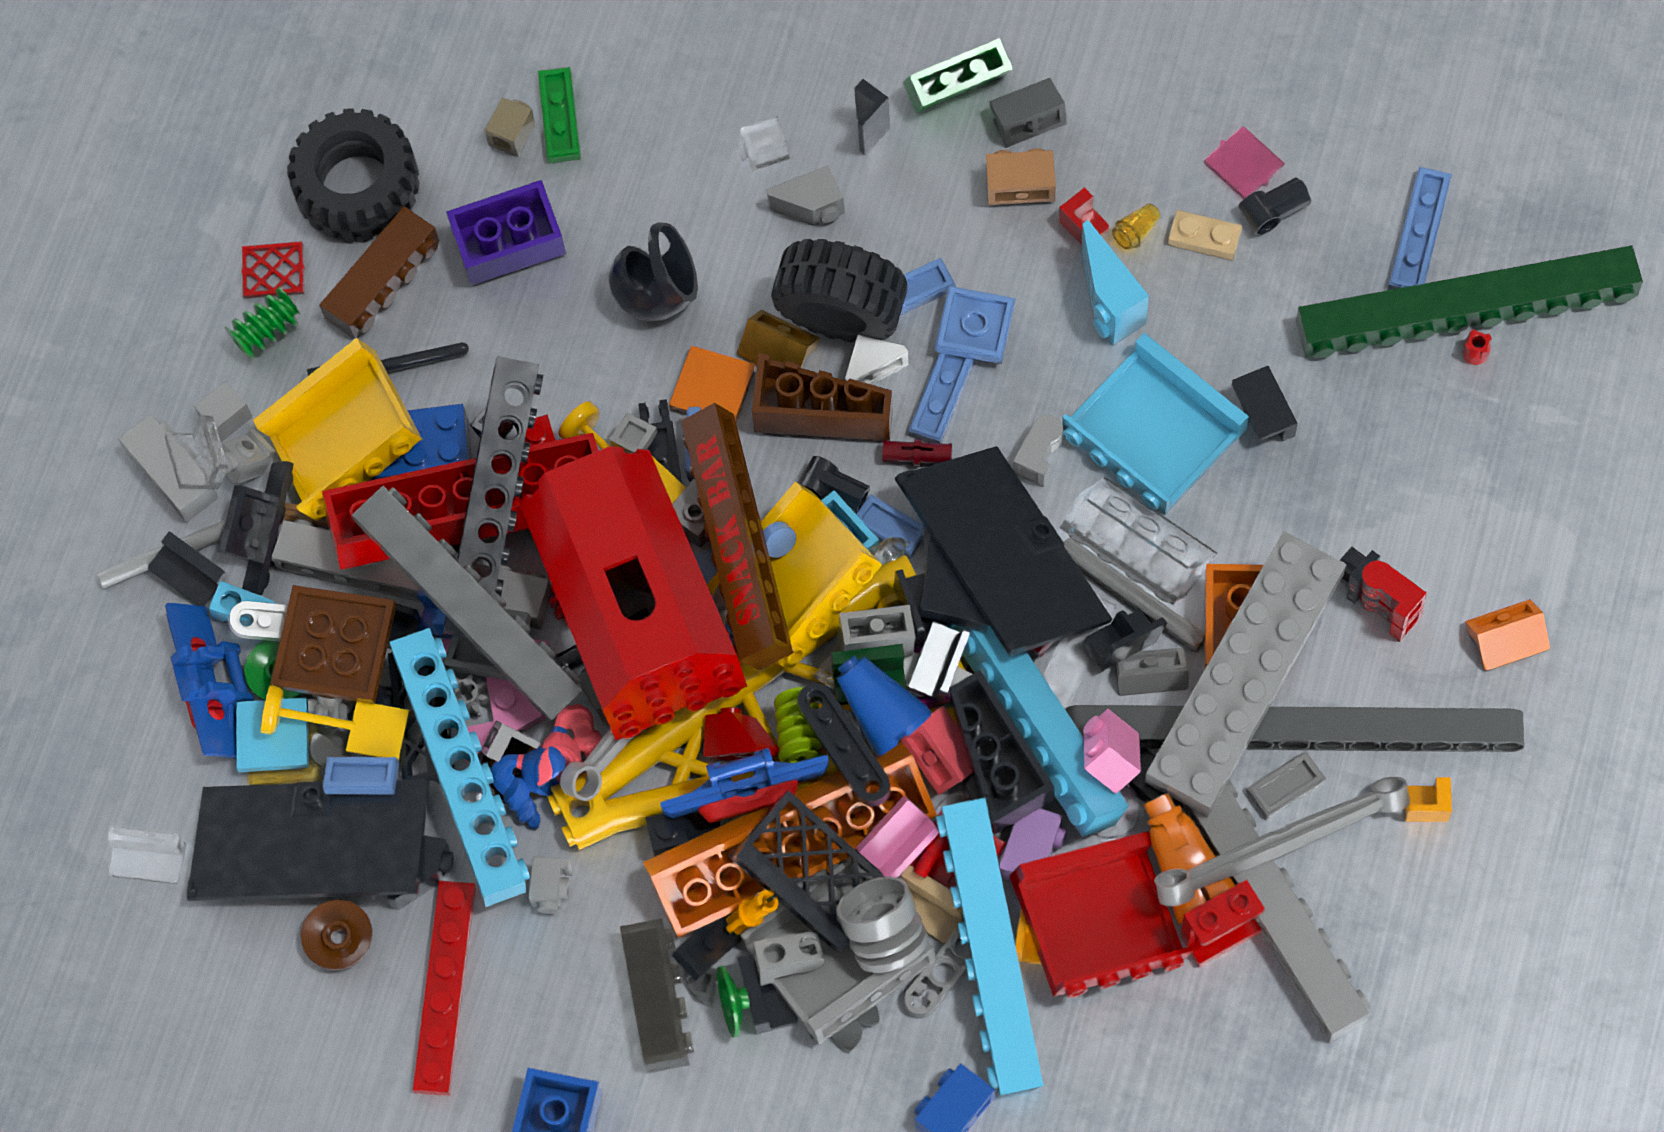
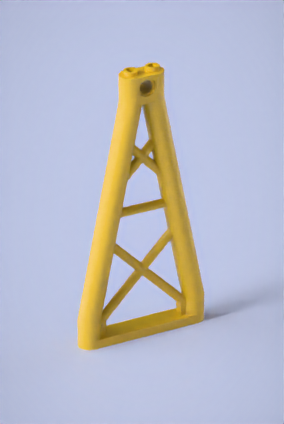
(660, 741)

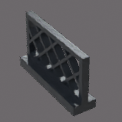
(784, 888)

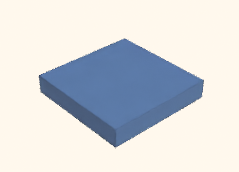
(975, 325)

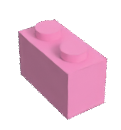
(1111, 750)

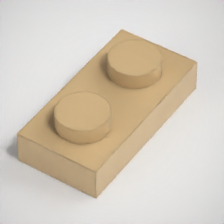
(1204, 235)

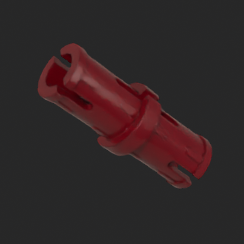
(916, 452)

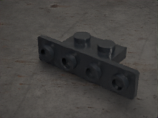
(254, 525)

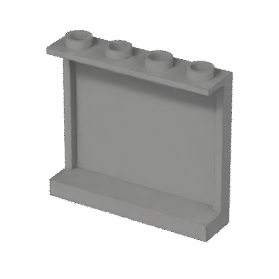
(840, 988)

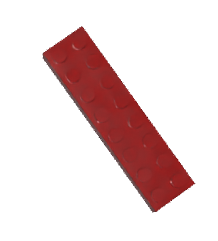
(440, 498)

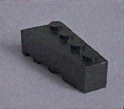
(998, 754)

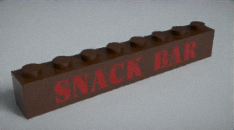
(736, 537)

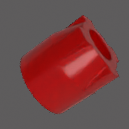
(1474, 354)

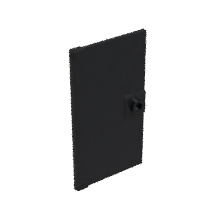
(1003, 550)
(307, 842)

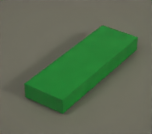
(559, 115)

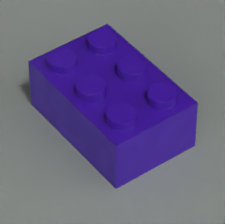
(506, 232)

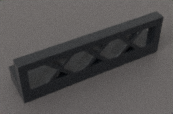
(406, 756)

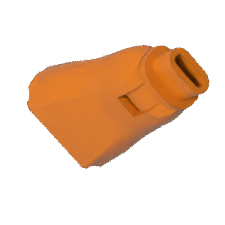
(1180, 846)

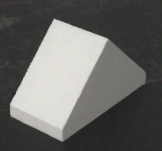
(875, 360)

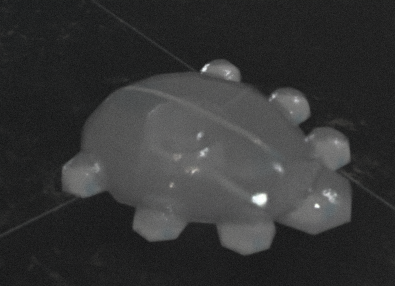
(890, 549)

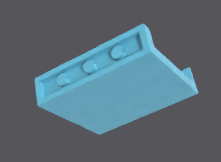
(1155, 425)

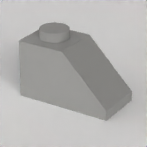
(808, 197)

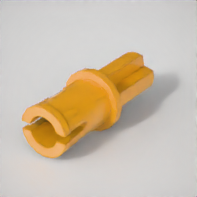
(751, 912)

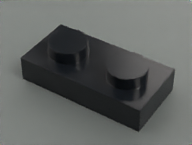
(706, 948)

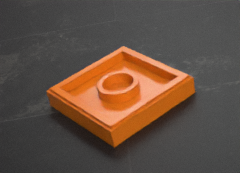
(712, 379)

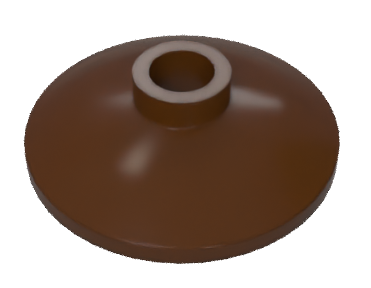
(326, 922)

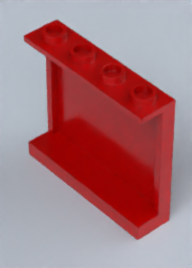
(1097, 916)

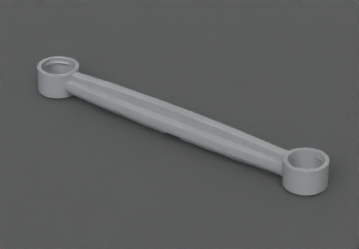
(607, 748)
(1178, 885)

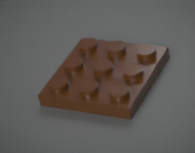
(333, 644)

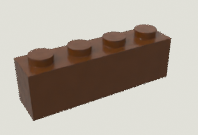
(380, 273)

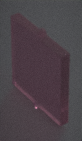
(1244, 162)

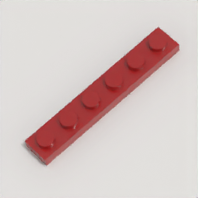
(444, 988)

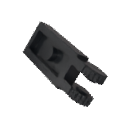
(663, 446)

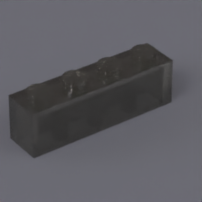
(655, 995)

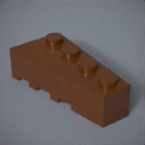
(817, 404)

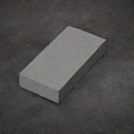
(1286, 785)

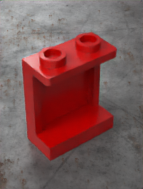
(1222, 923)

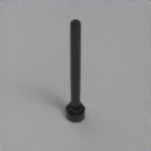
(420, 357)

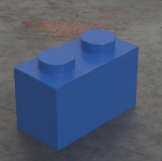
(956, 1104)

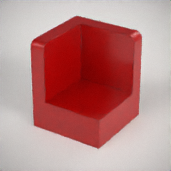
(1079, 210)

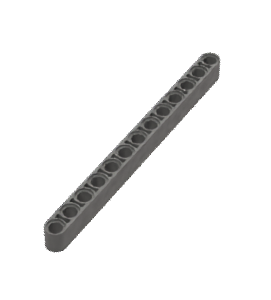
(1344, 727)

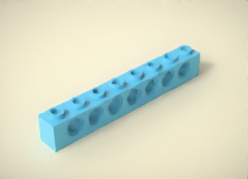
(494, 882)

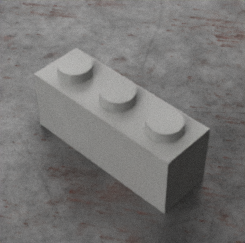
(149, 451)

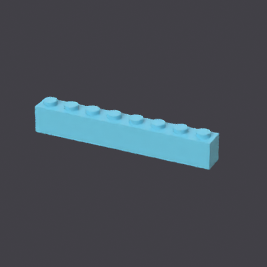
(1046, 731)
(991, 947)

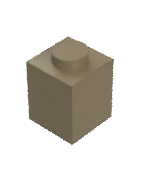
(510, 126)

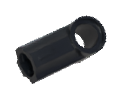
(1267, 209)
(824, 477)

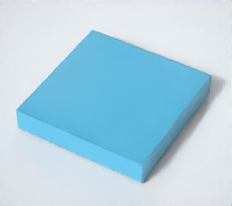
(279, 751)

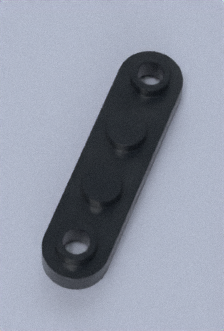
(844, 744)

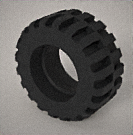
(347, 137)
(839, 290)

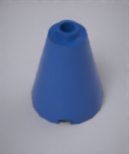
(880, 704)

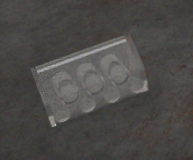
(1137, 540)

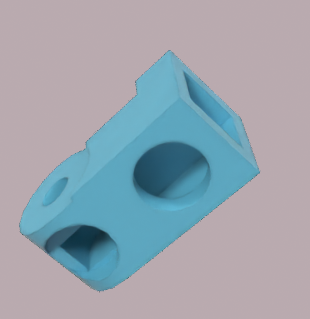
(227, 597)

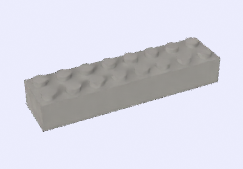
(1245, 673)

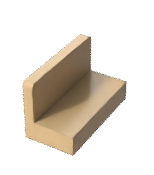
(934, 905)

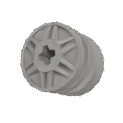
(882, 924)

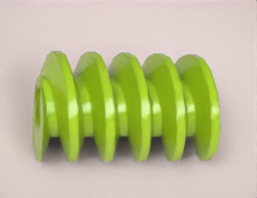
(794, 735)

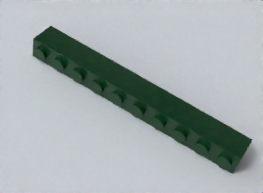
(1469, 302)

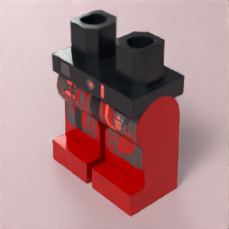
(1383, 591)

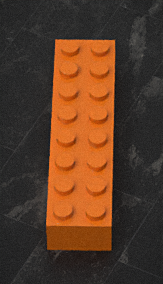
(703, 884)

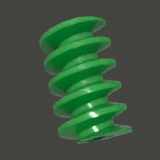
(264, 322)

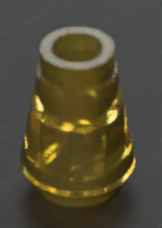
(1134, 228)

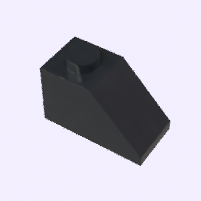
(669, 833)
(434, 862)

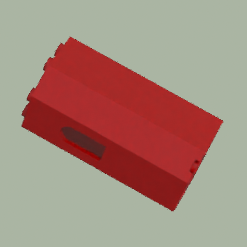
(600, 517)

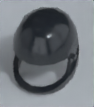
(654, 284)

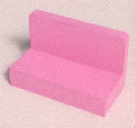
(898, 838)

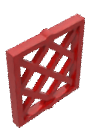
(272, 248)

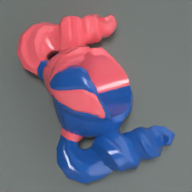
(543, 766)

